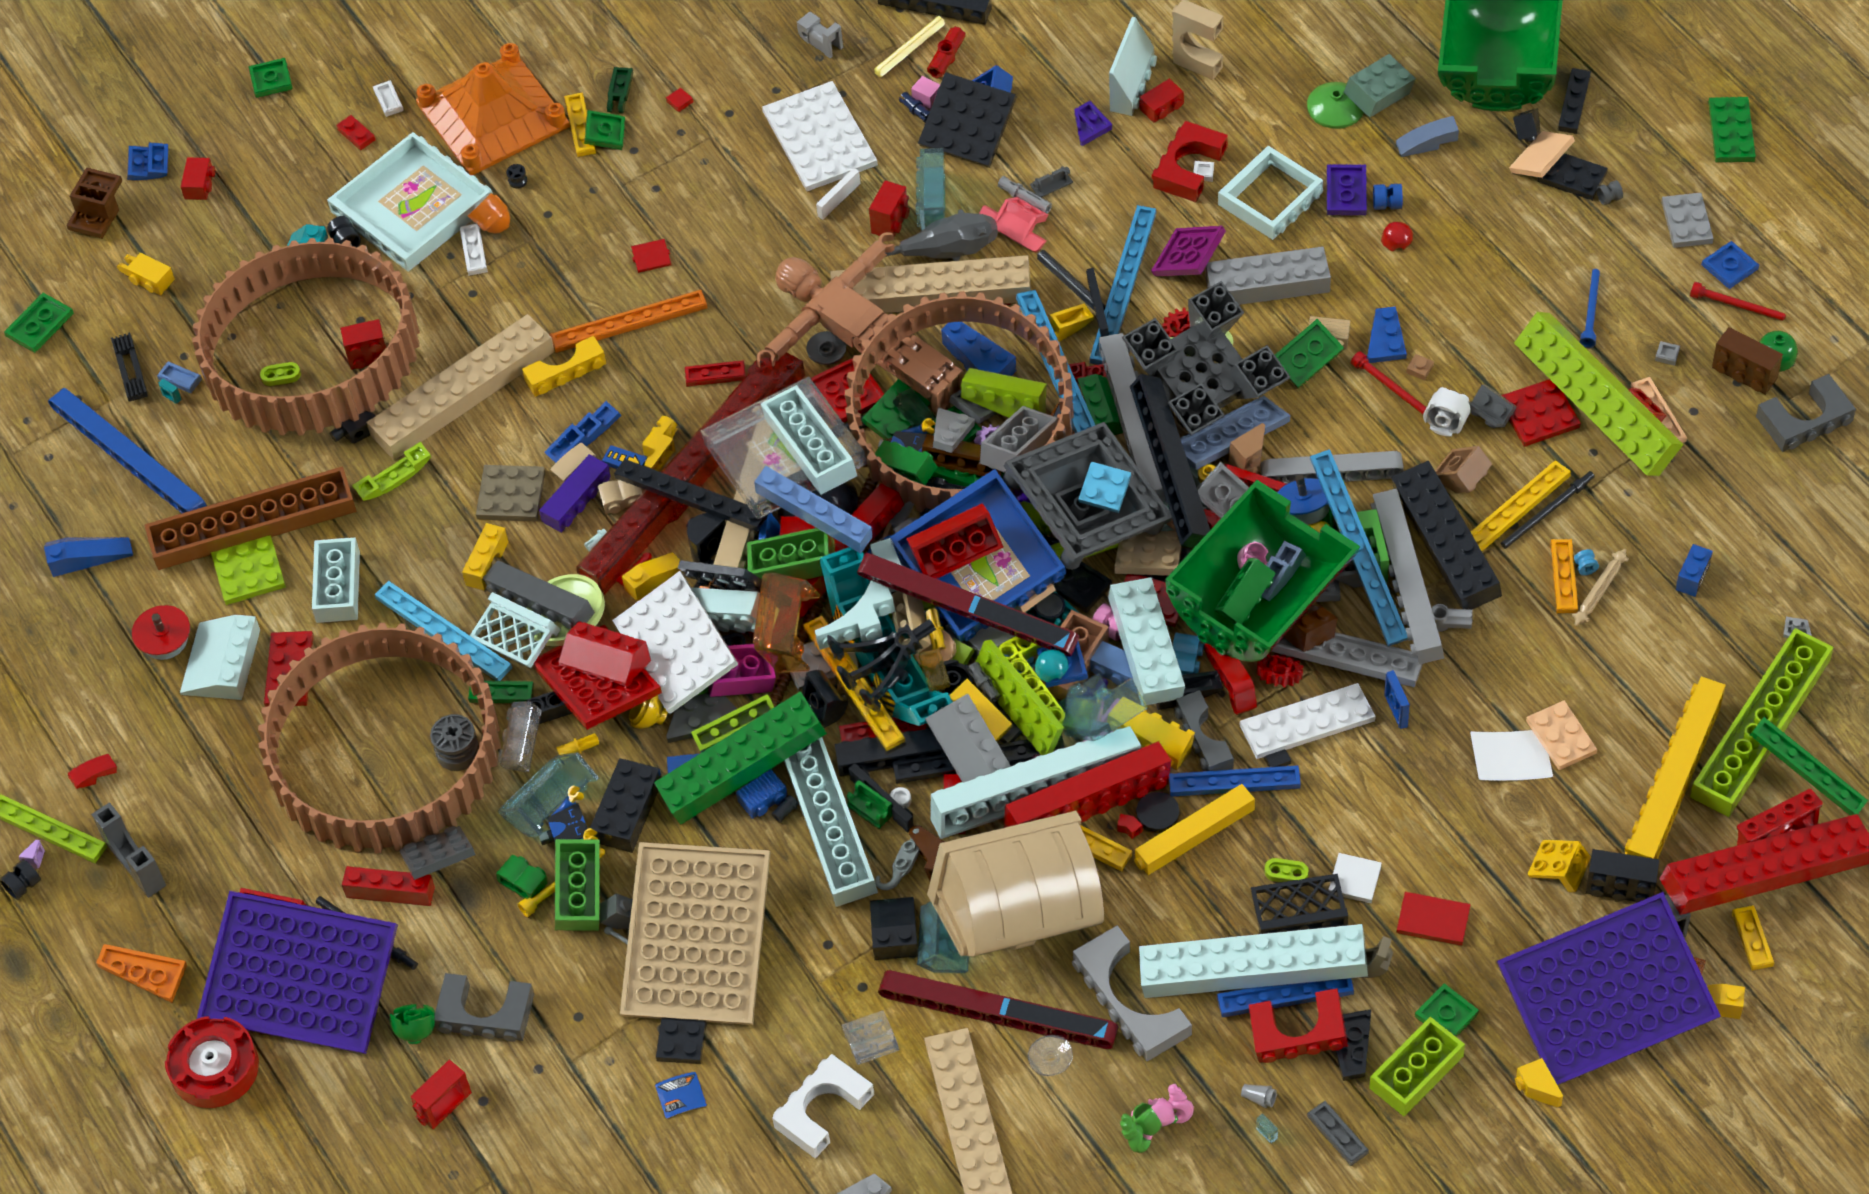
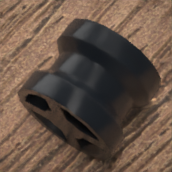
(516, 176)

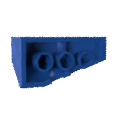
(84, 552)

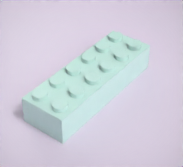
(808, 439)
(1146, 641)

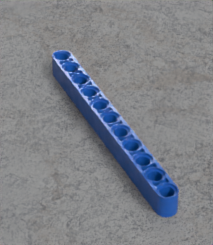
(125, 452)

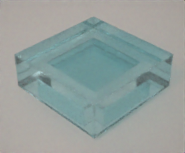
(1267, 1128)

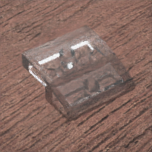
(870, 1037)

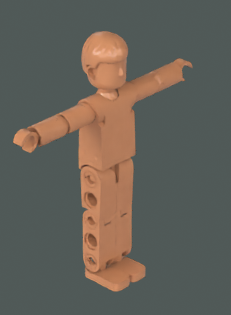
(853, 320)

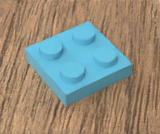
(1104, 487)

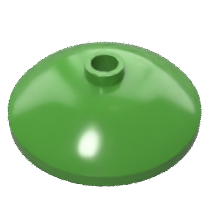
(1331, 107)

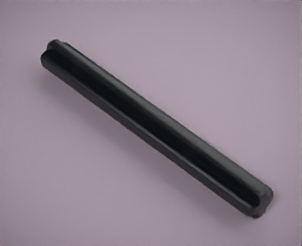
(1066, 277)

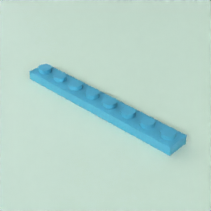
(424, 617)

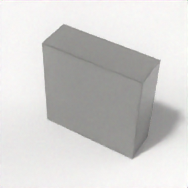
(1667, 353)

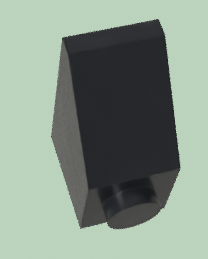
(1527, 125)

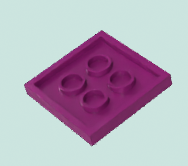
(1188, 251)

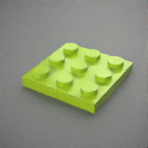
(248, 570)

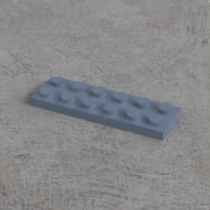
(1215, 439)

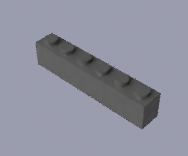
(537, 595)

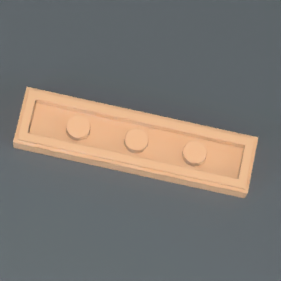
(1652, 392)

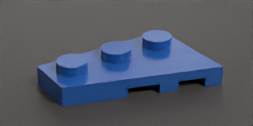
(1386, 337)

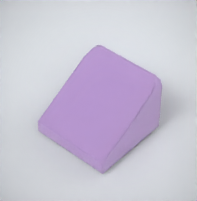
(33, 854)

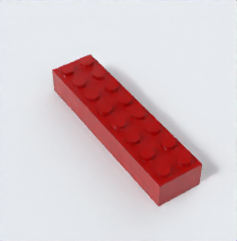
(1097, 788)

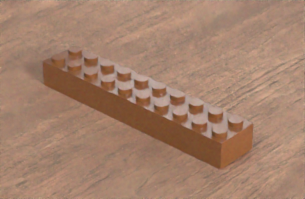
(250, 518)

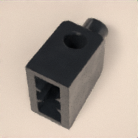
(353, 430)

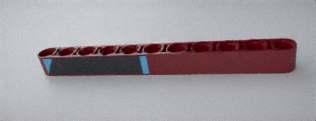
(967, 604)
(998, 1009)

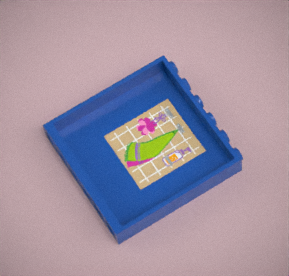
(1004, 576)

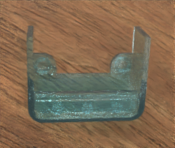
(1096, 711)
(546, 792)

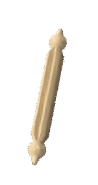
(1600, 587)

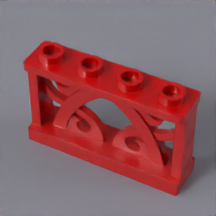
(1787, 816)

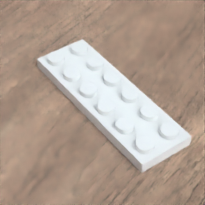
(1307, 720)

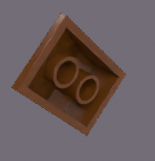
(1312, 628)

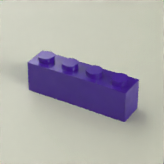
(575, 493)

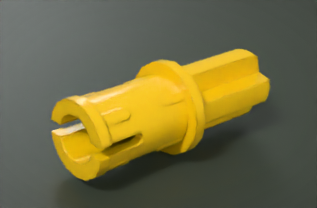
(936, 636)
(578, 745)

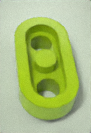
(281, 374)
(1286, 870)

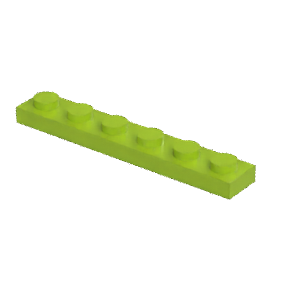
(51, 829)

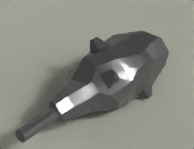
(950, 237)

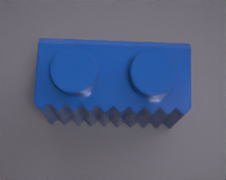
(761, 794)

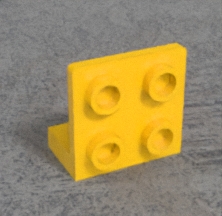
(1561, 861)

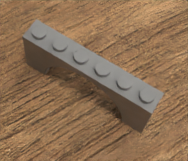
(1149, 1033)

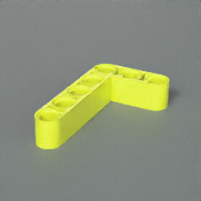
(1018, 658)

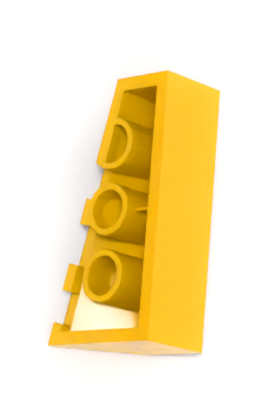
(1152, 728)

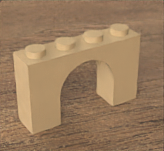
(1186, 51)

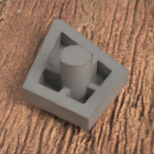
(1800, 624)

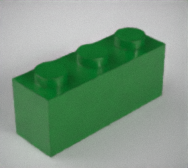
(907, 461)
(1245, 591)

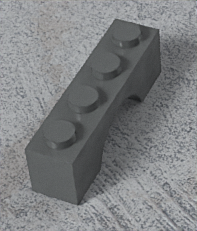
(1193, 713)

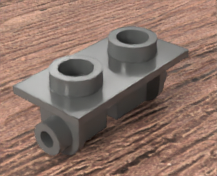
(1050, 183)

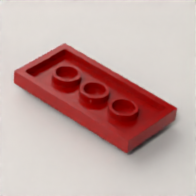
(282, 650)

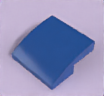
(147, 162)

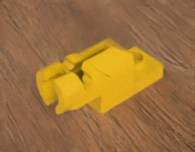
(660, 443)

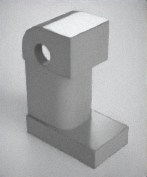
(818, 35)

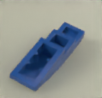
(585, 431)

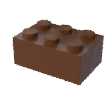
(1747, 360)

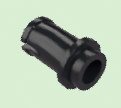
(785, 808)

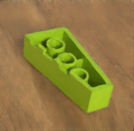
(1002, 392)

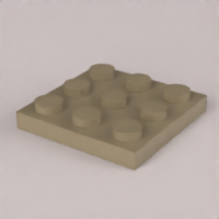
(510, 493)

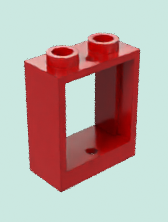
(440, 1094)

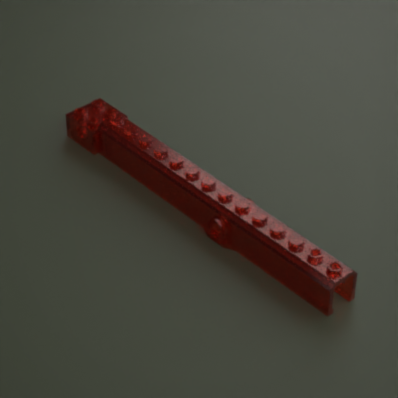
(691, 464)

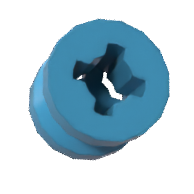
(1586, 562)

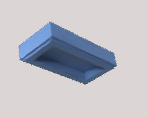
(179, 377)

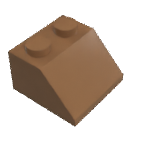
(1247, 450)
(1463, 469)

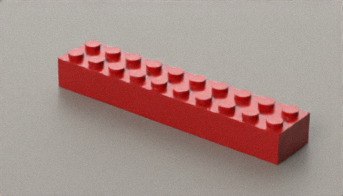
(1766, 864)

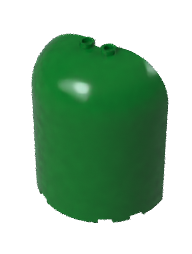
(1499, 51)

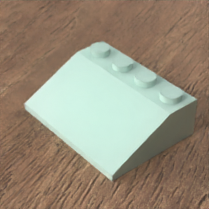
(1131, 69)
(221, 657)

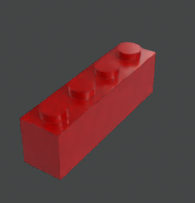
(387, 886)

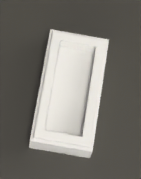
(388, 98)

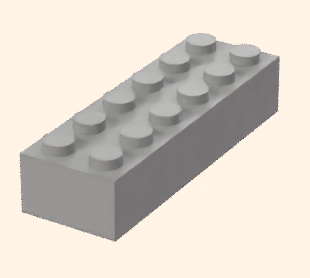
(1272, 275)

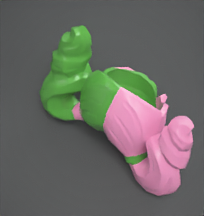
(1150, 1117)

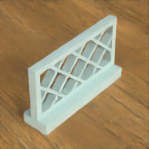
(520, 614)

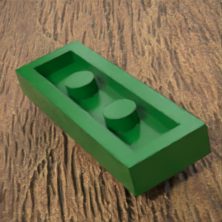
(507, 691)

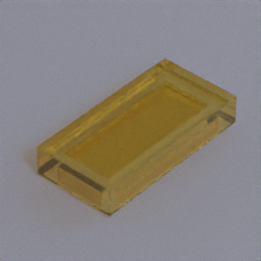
(934, 669)

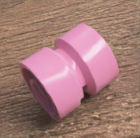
(1105, 616)

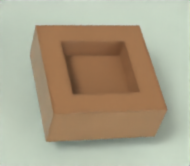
(1420, 367)

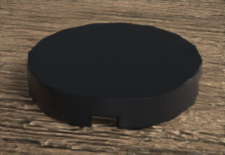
(1157, 811)

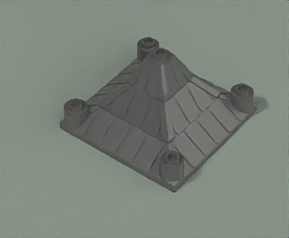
(1053, 483)

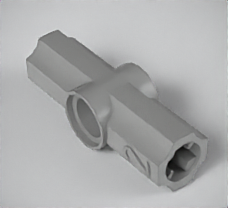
(1451, 617)

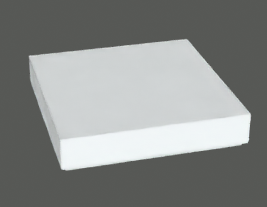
(1356, 877)

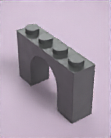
(1791, 432)
(135, 860)
(507, 1023)

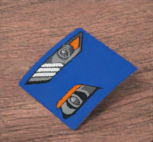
(680, 1094)

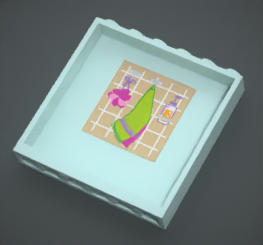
(409, 201)

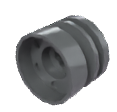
(454, 742)

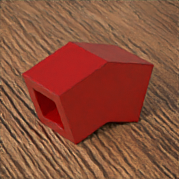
(1129, 825)

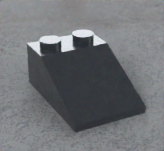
(893, 928)

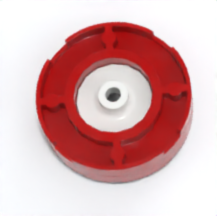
(212, 1062)

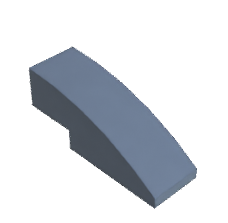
(1428, 137)
(1284, 565)

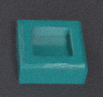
(170, 391)

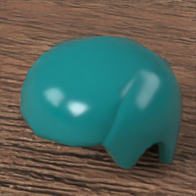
(1051, 665)

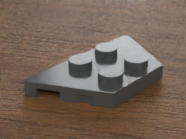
(697, 713)

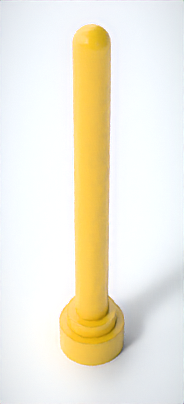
(528, 906)

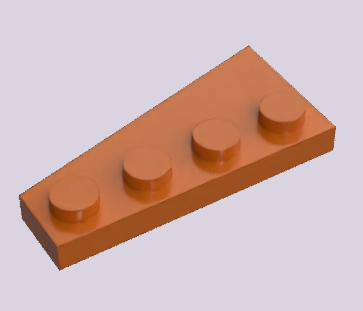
(148, 971)

